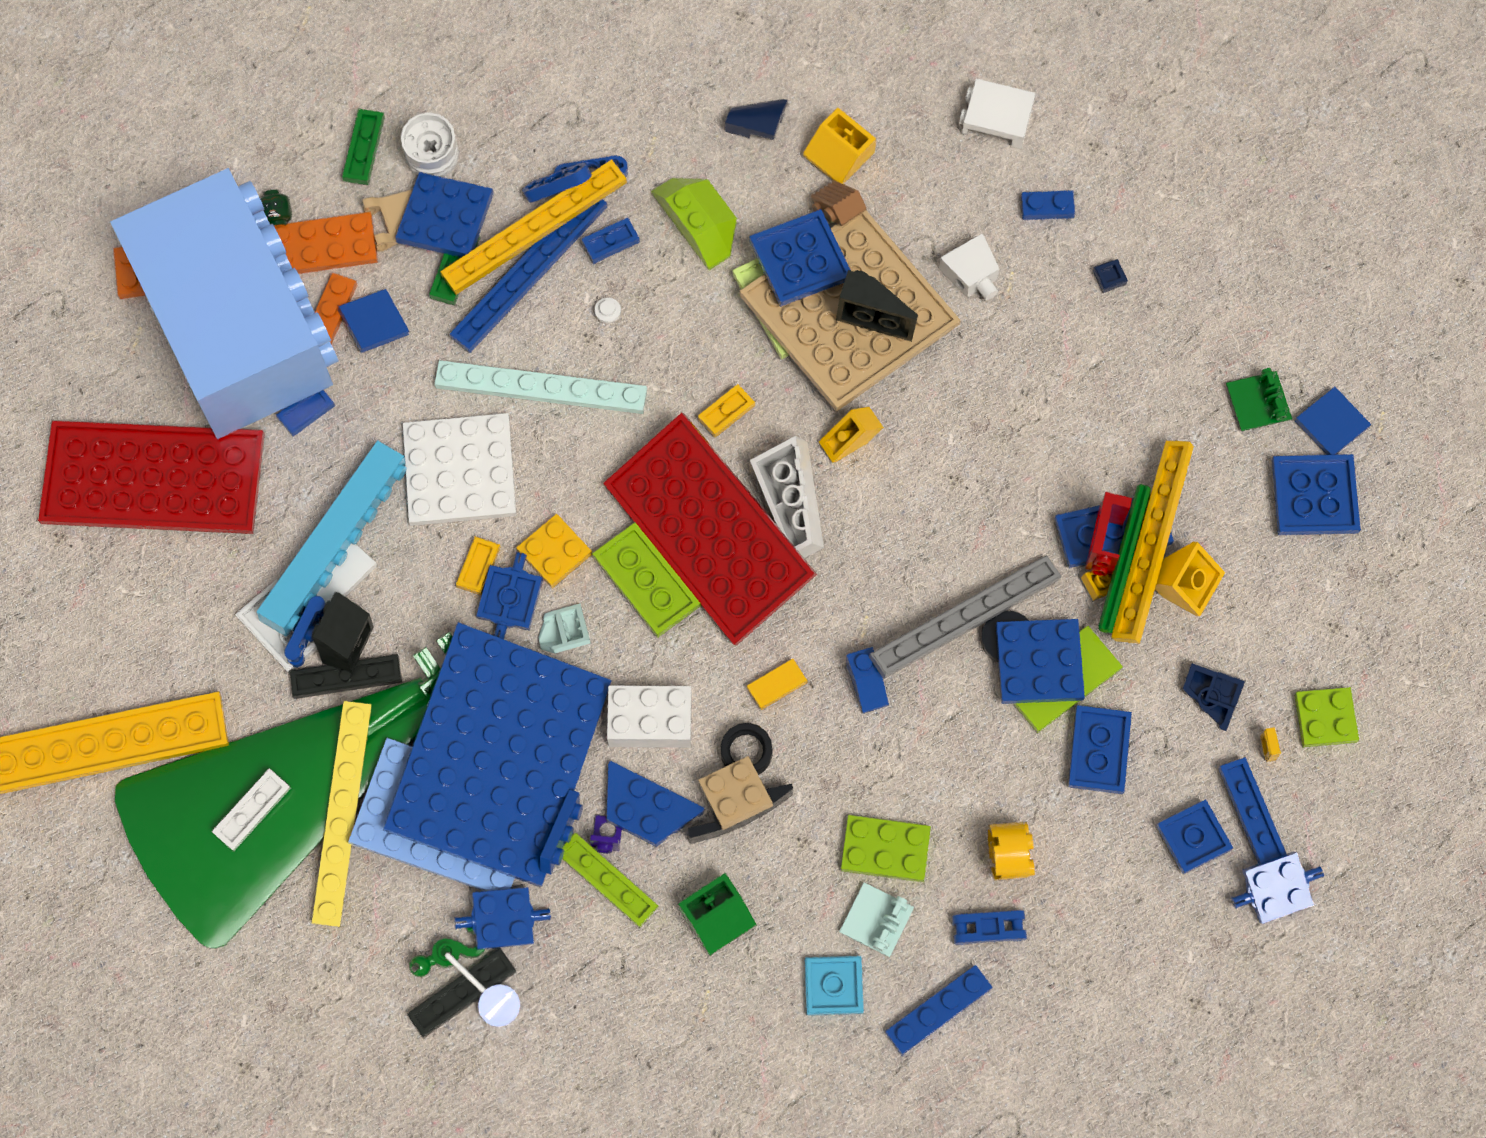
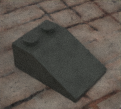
(874, 307)

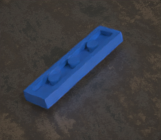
(1252, 810)
(938, 1010)

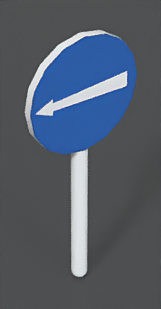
(497, 1003)

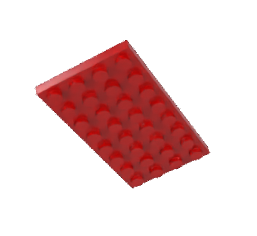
(151, 477)
(710, 529)

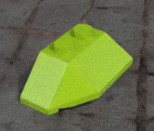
(699, 216)

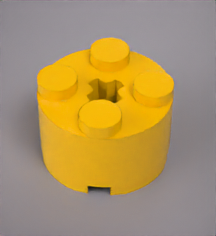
(1010, 851)

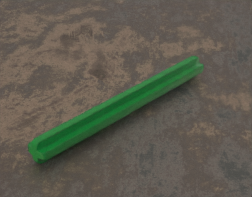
(1124, 562)

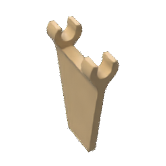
(392, 211)

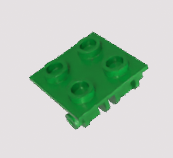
(1259, 400)

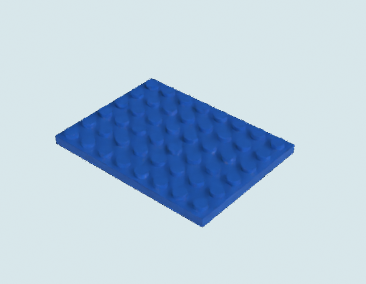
(496, 753)

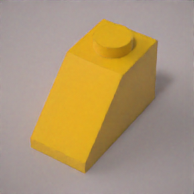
(851, 433)

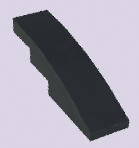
(712, 830)

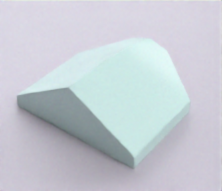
(564, 629)

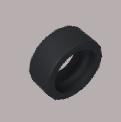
(747, 729)

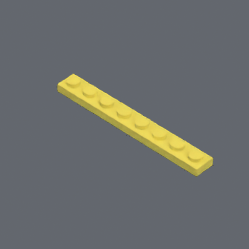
(341, 814)

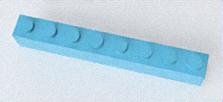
(332, 537)

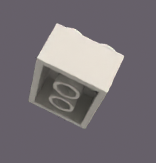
(649, 716)

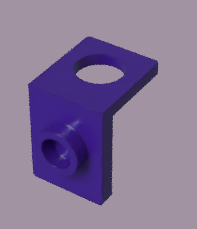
(602, 843)

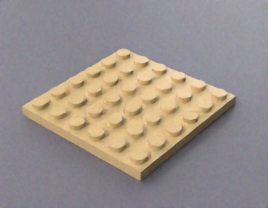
(842, 356)

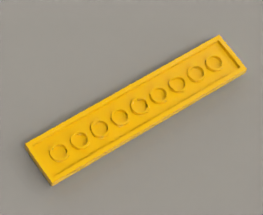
(112, 742)

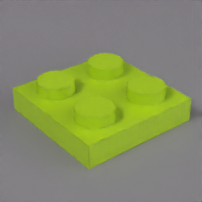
(1326, 717)

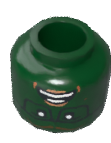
(276, 207)

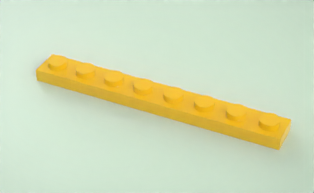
(532, 228)
(1152, 542)

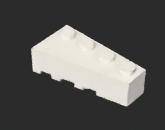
(790, 493)

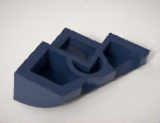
(756, 119)
(1214, 692)

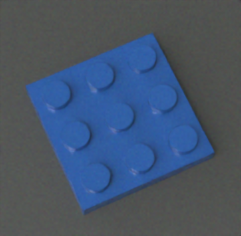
(444, 215)
(800, 257)
(1315, 494)
(1040, 661)

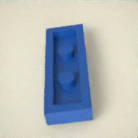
(561, 832)

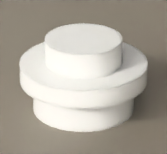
(607, 310)

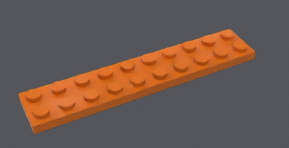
(308, 246)

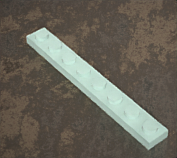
(541, 387)

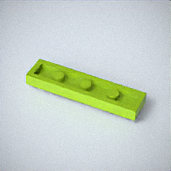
(608, 880)

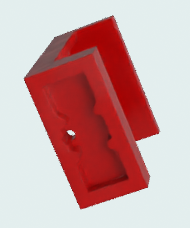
(1113, 510)

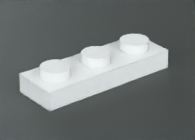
(251, 809)

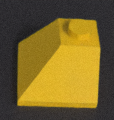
(1189, 578)

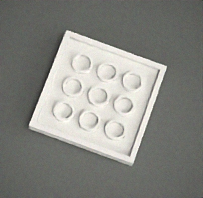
(459, 469)

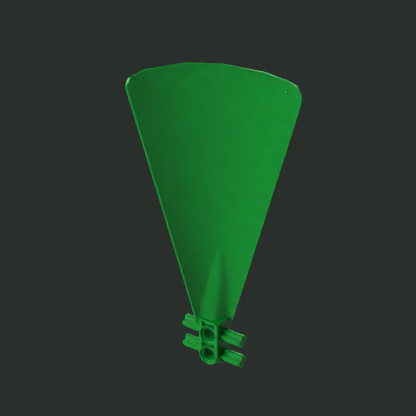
(179, 804)

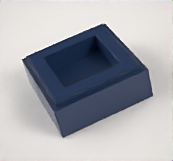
(1110, 275)

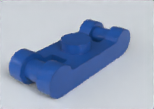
(303, 631)
(989, 927)

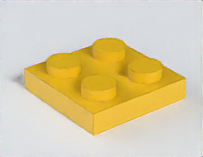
(554, 550)

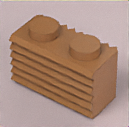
(838, 202)

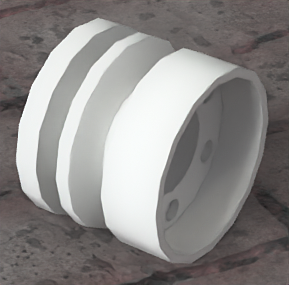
(433, 133)

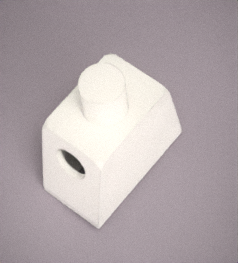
(972, 268)

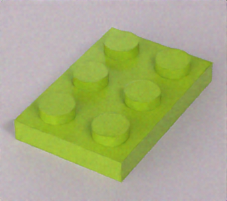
(885, 848)

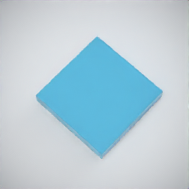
(834, 985)

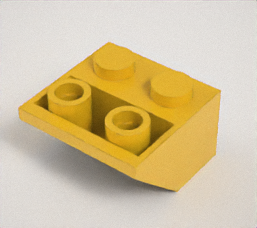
(840, 146)

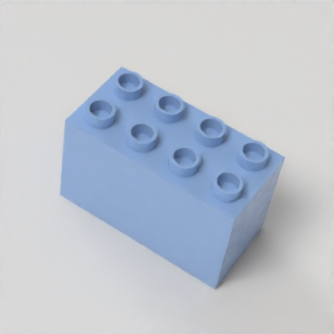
(228, 300)

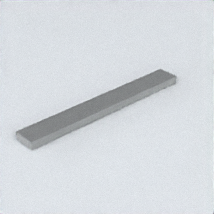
(964, 617)

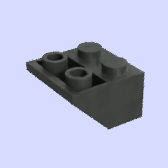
(342, 633)

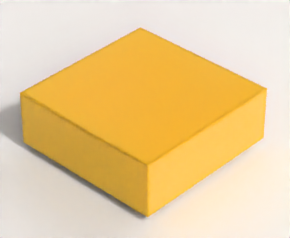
(1270, 744)

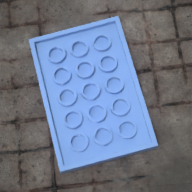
(370, 836)

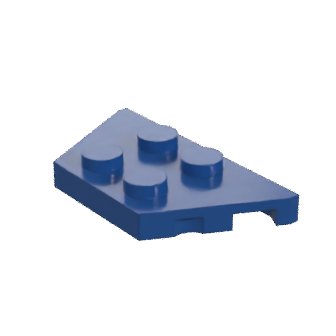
(646, 807)

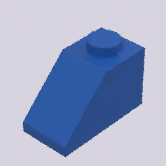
(866, 680)

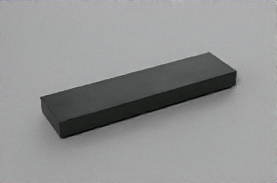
(329, 679)
(460, 993)

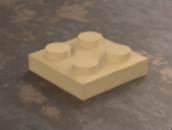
(735, 793)

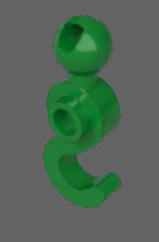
(438, 955)

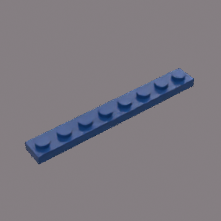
(521, 279)

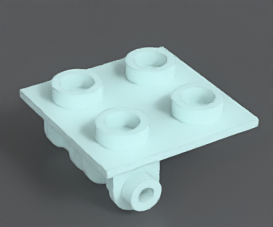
(877, 919)

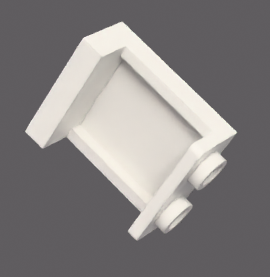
(998, 111)

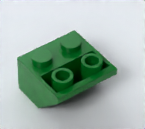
(717, 914)

